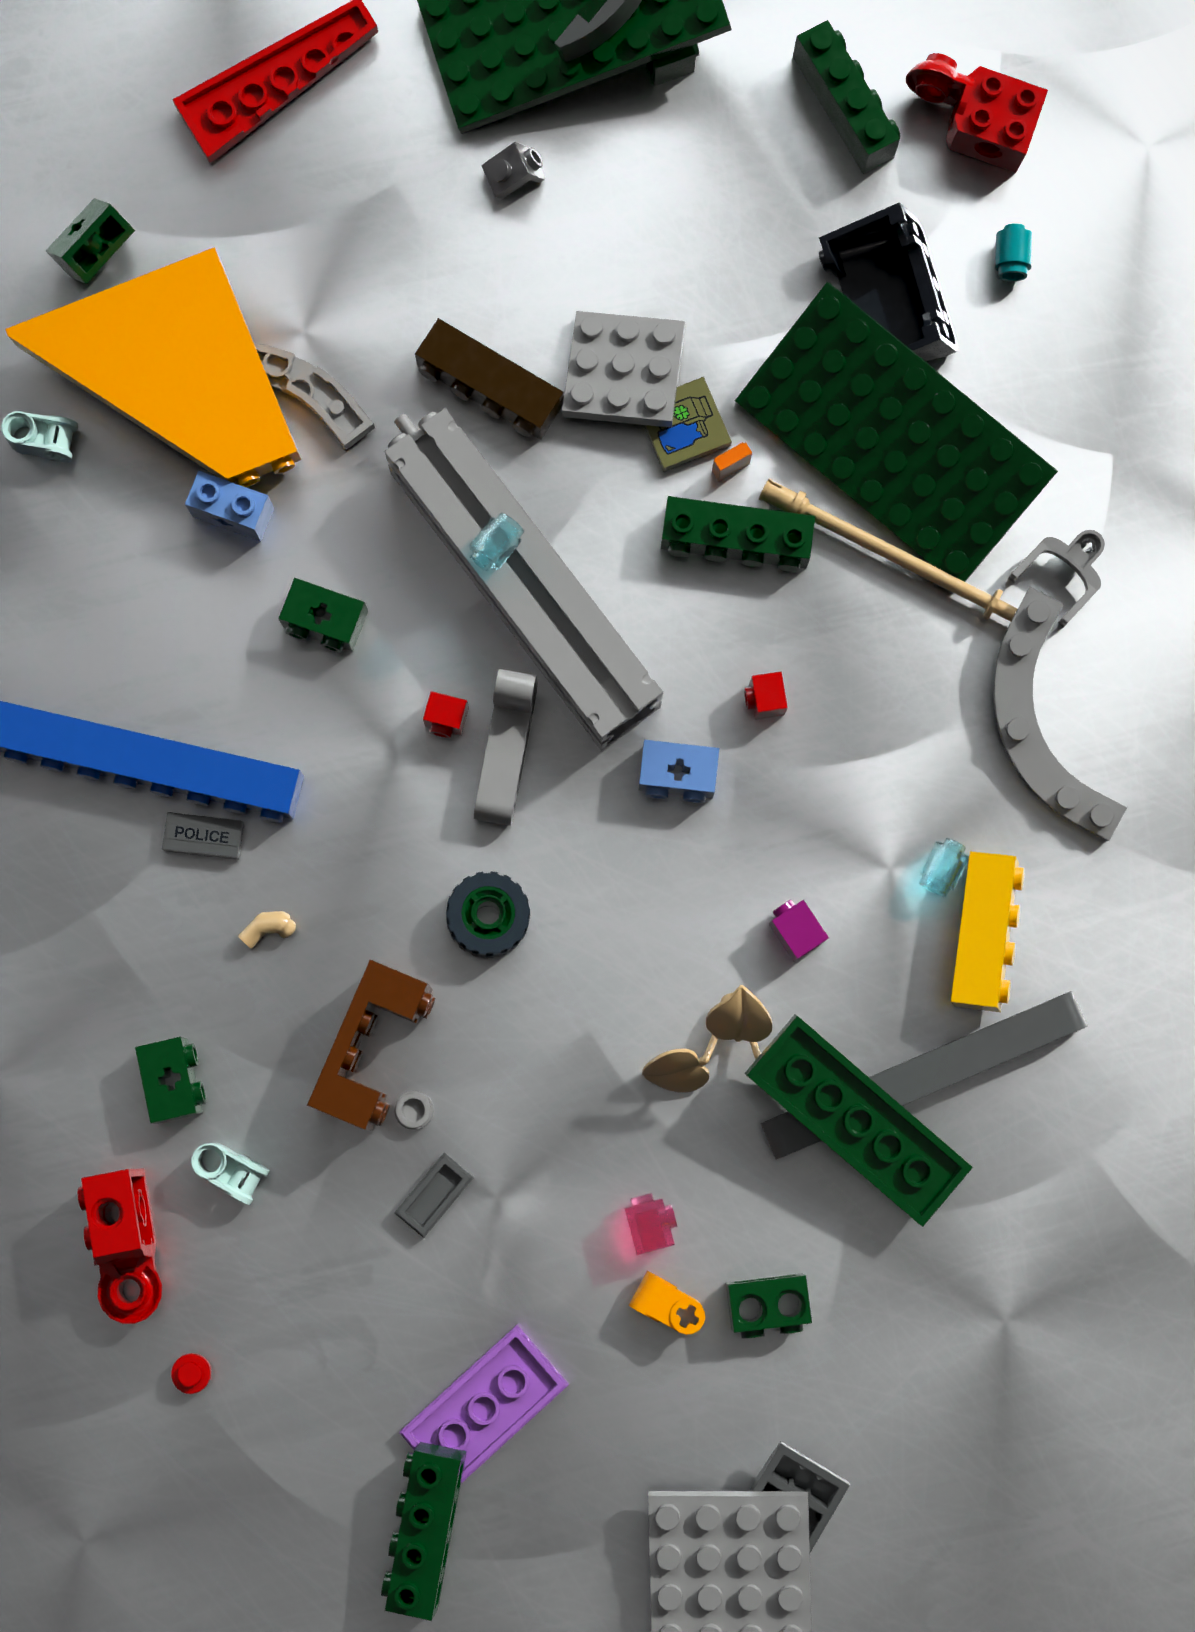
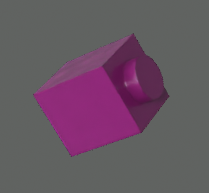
(797, 929)

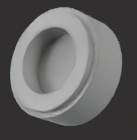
(413, 1110)

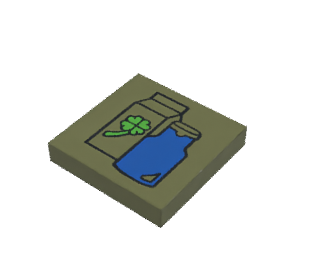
(695, 428)

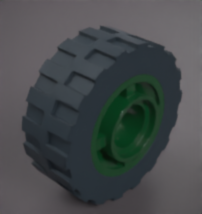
(493, 891)

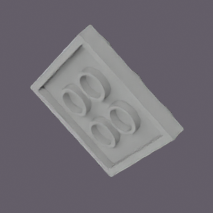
(623, 369)

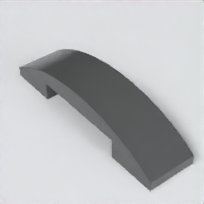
(584, 37)

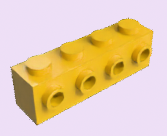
(986, 931)

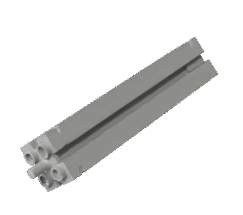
(533, 588)

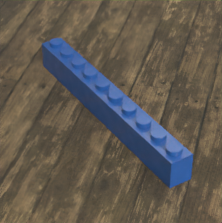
(149, 761)

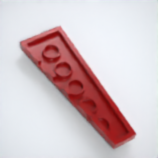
(253, 90)

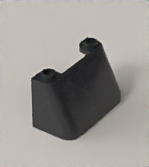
(892, 277)

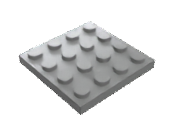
(729, 1561)

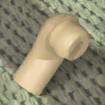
(267, 922)

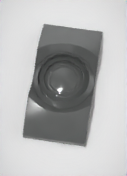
(796, 1472)

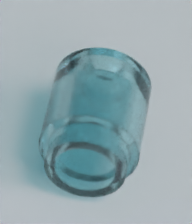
(496, 542)
(944, 867)

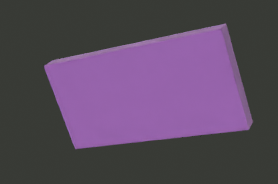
(489, 1401)

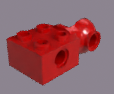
(991, 110)
(121, 1247)

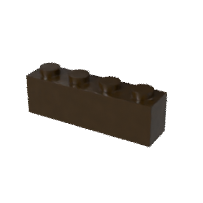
(488, 379)

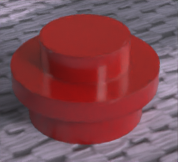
(191, 1373)

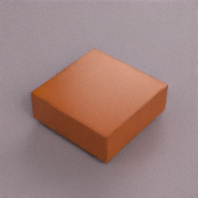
(731, 461)

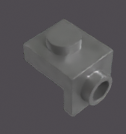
(513, 169)

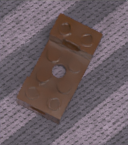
(390, 992)

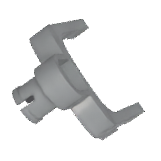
(1076, 559)

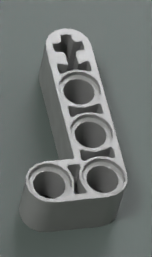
(506, 746)

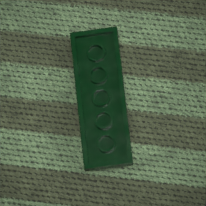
(858, 1120)

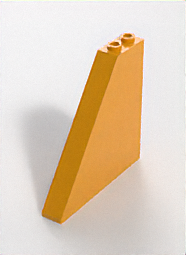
(174, 362)

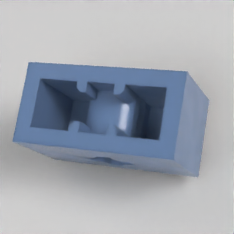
(229, 505)
(697, 761)

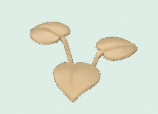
(736, 1017)

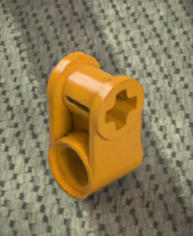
(661, 1300)

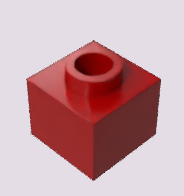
(766, 695)
(445, 715)

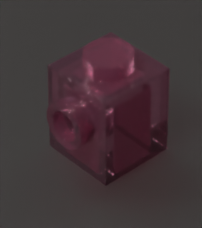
(650, 1223)

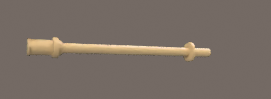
(798, 503)

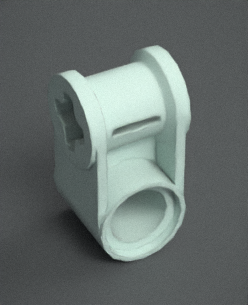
(47, 436)
(231, 1171)

